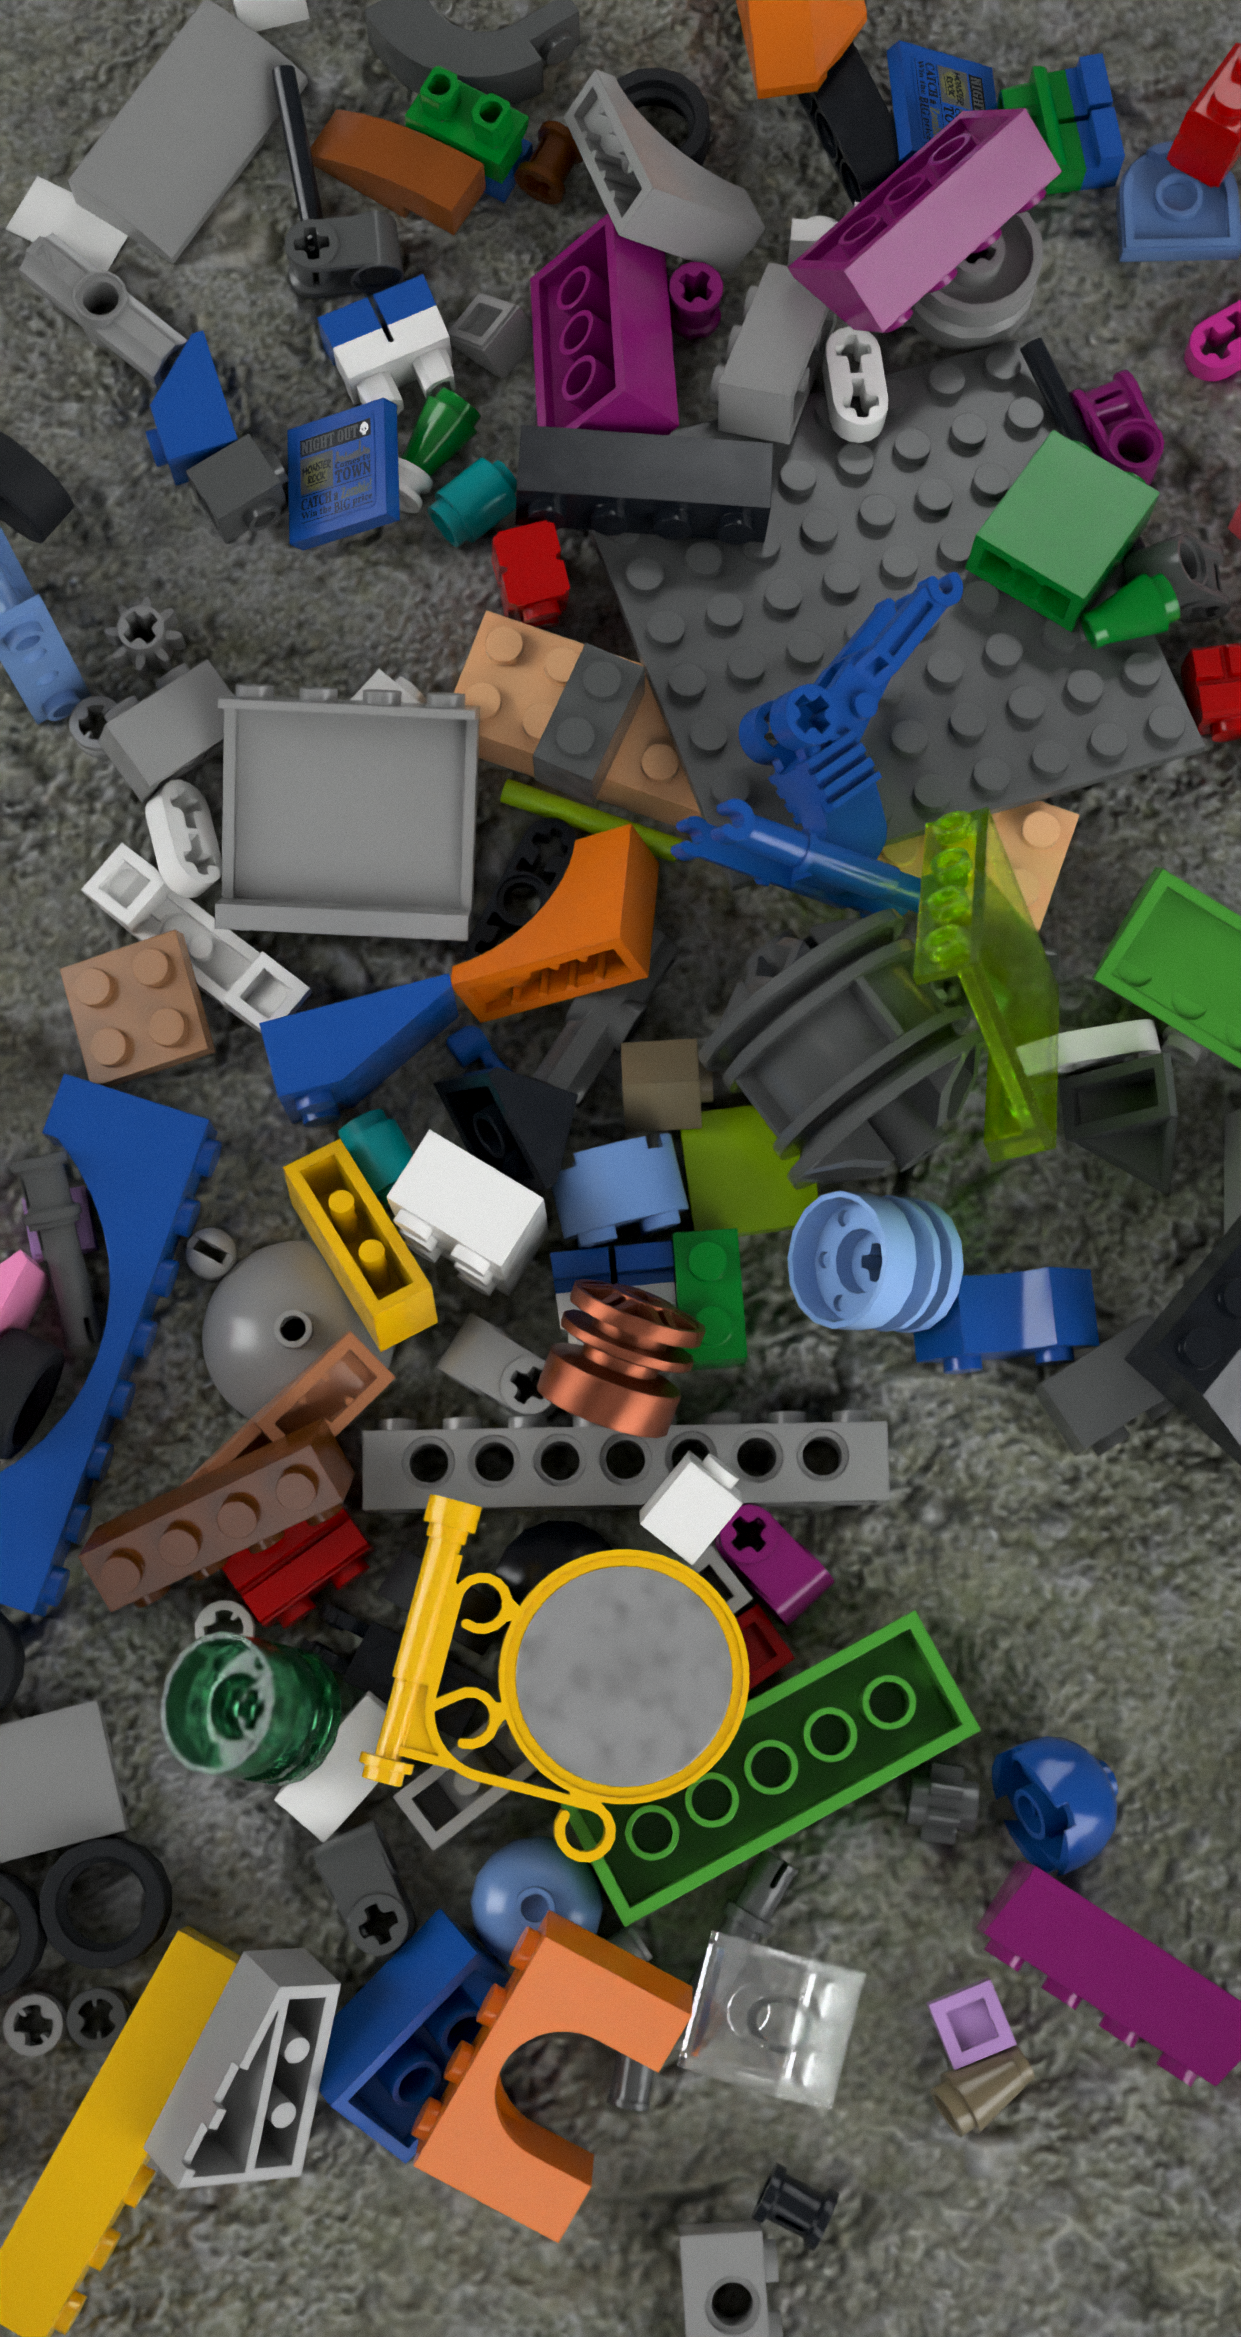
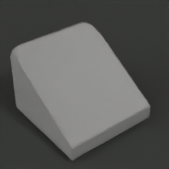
(492, 334)

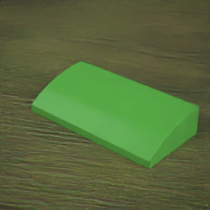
(1180, 962)

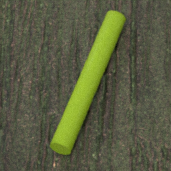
(582, 816)

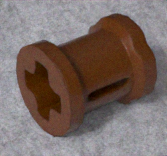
(549, 164)

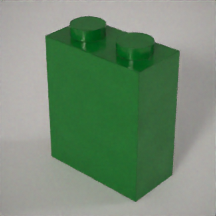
(1062, 530)

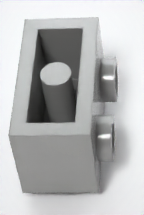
(167, 730)

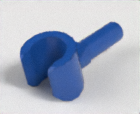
(470, 1044)

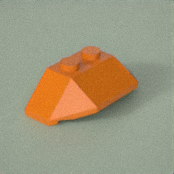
(797, 41)

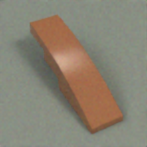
(331, 1387)

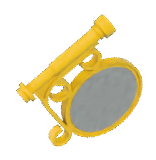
(610, 1676)

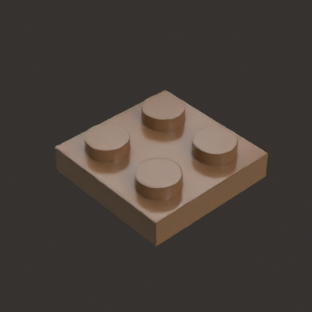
(137, 1010)

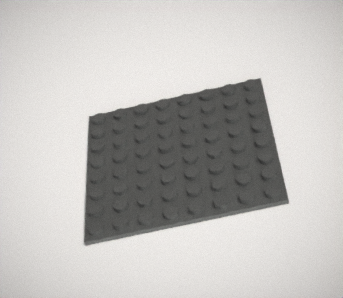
(992, 697)

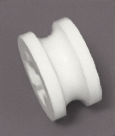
(412, 483)
(209, 1617)

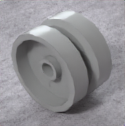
(988, 294)

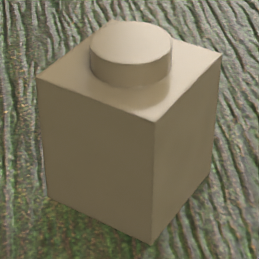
(663, 1085)

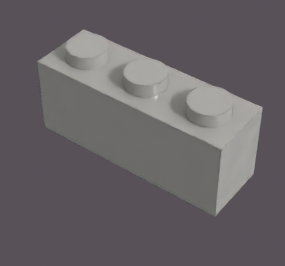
(772, 358)

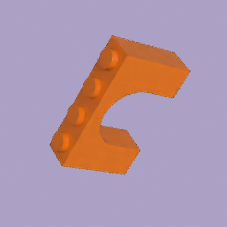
(559, 1984)

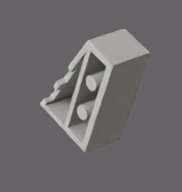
(252, 2076)

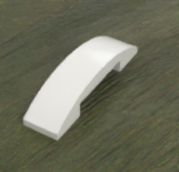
(223, 963)

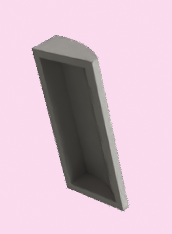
(184, 133)

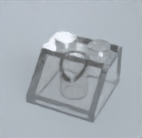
(771, 2019)

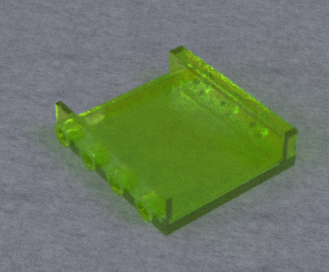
(982, 930)

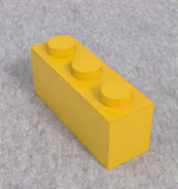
(361, 1245)

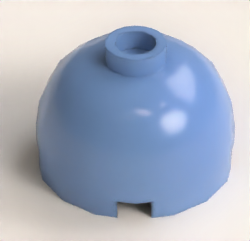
(523, 1885)

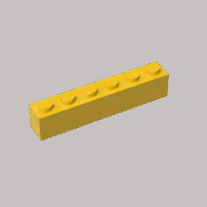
(102, 2151)

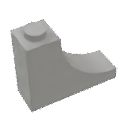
(655, 188)

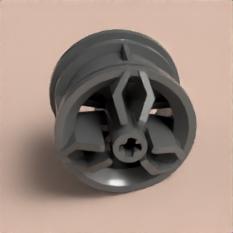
(845, 1050)

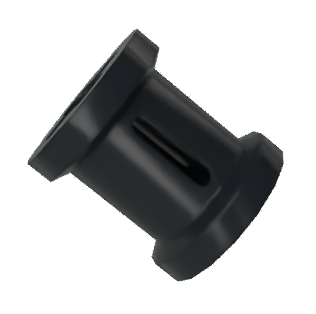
(795, 2206)

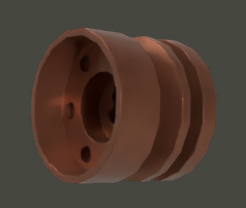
(616, 1370)

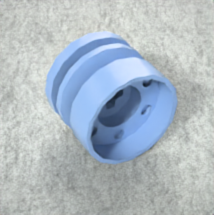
(875, 1262)

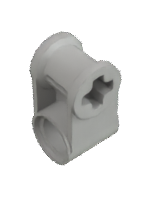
(492, 1366)

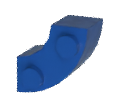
(1013, 1316)

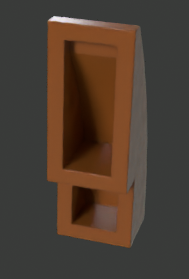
(400, 168)

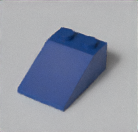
(346, 1049)

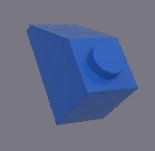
(190, 412)

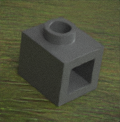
(240, 488)

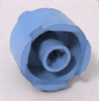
(619, 1189)

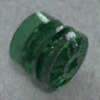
(250, 1709)

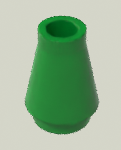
(441, 431)
(1133, 612)

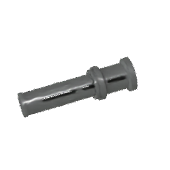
(53, 1218)

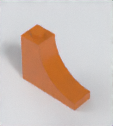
(581, 941)

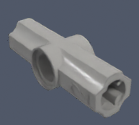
(82, 288)

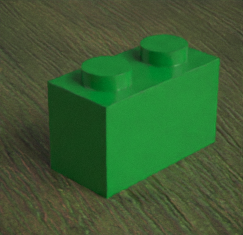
(711, 1292)

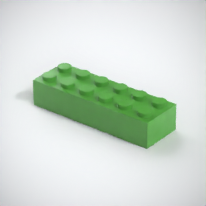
(789, 1765)

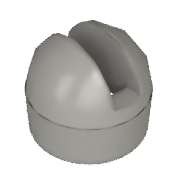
(205, 1266)

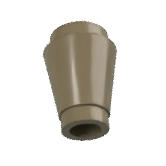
(981, 2090)

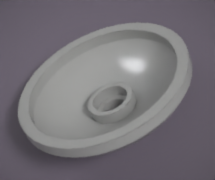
(248, 1315)

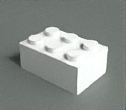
(467, 1214)

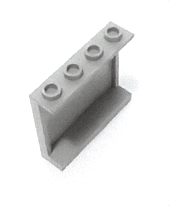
(348, 813)

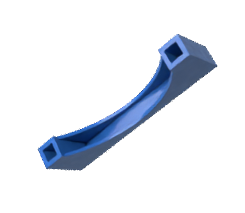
(143, 1179)

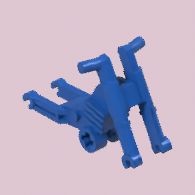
(826, 773)

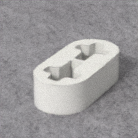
(867, 383)
(183, 838)
(1106, 1045)

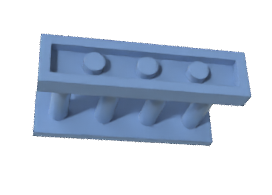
(33, 646)

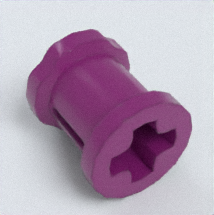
(695, 300)

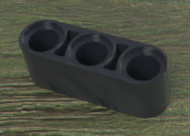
(854, 126)

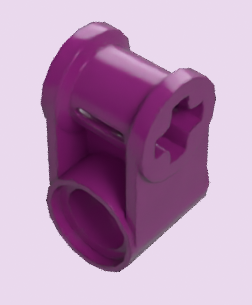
(1121, 424)
(780, 1571)

